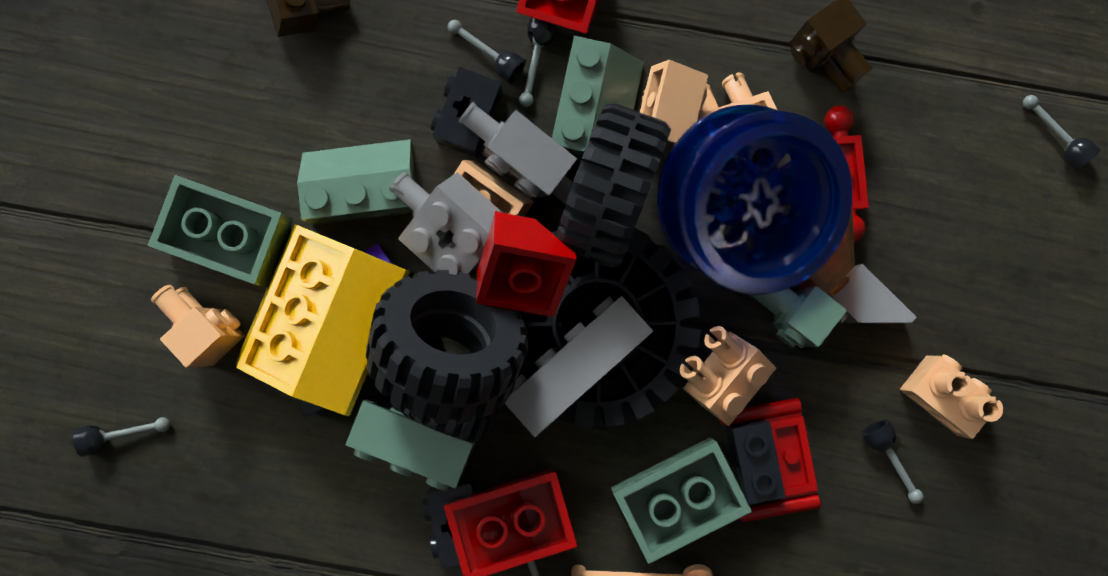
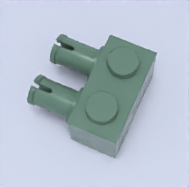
(802, 316)

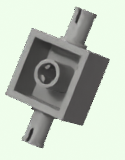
(523, 153)
(447, 224)

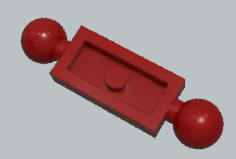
(839, 121)

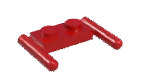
(793, 458)

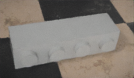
(577, 365)

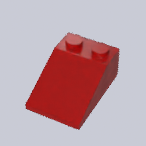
(510, 524)

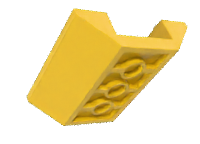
(317, 320)

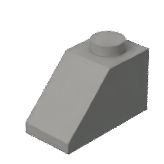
(870, 300)

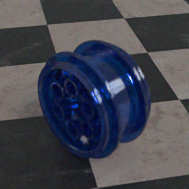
(785, 248)

